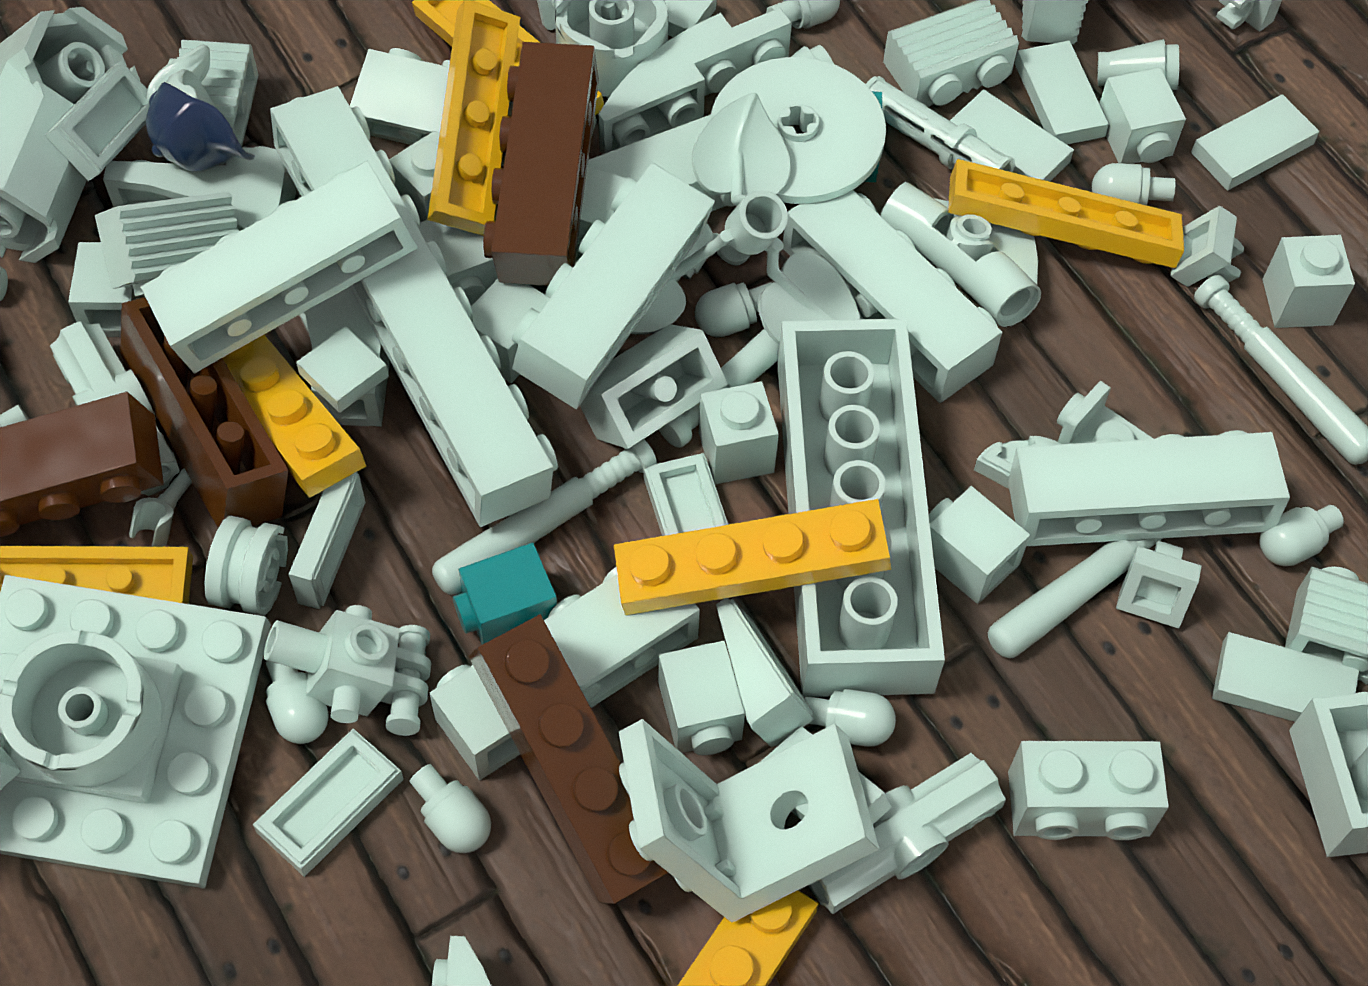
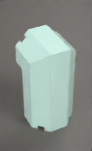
(42, 76)

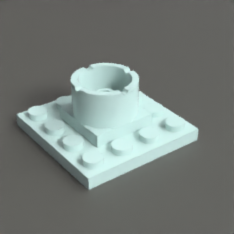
(121, 726)

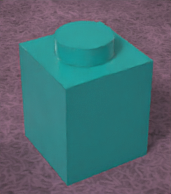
(503, 592)

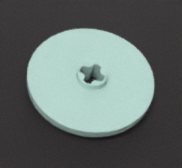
(835, 111)

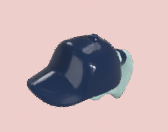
(184, 118)

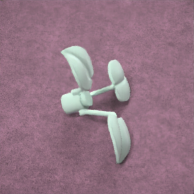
(748, 158)

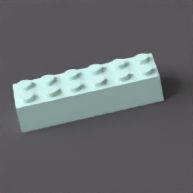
(851, 441)

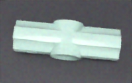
(97, 373)
(917, 829)

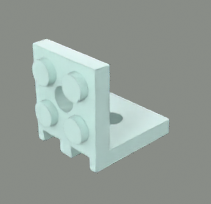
(731, 835)

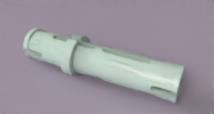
(935, 131)

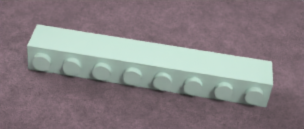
(426, 326)

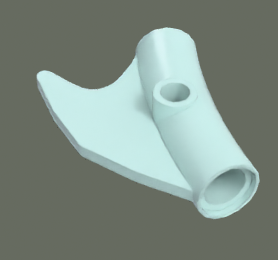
(983, 258)

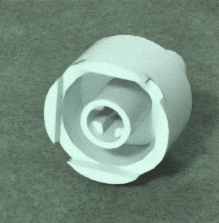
(618, 29)

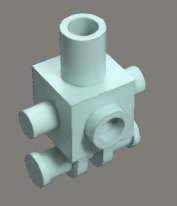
(358, 665)

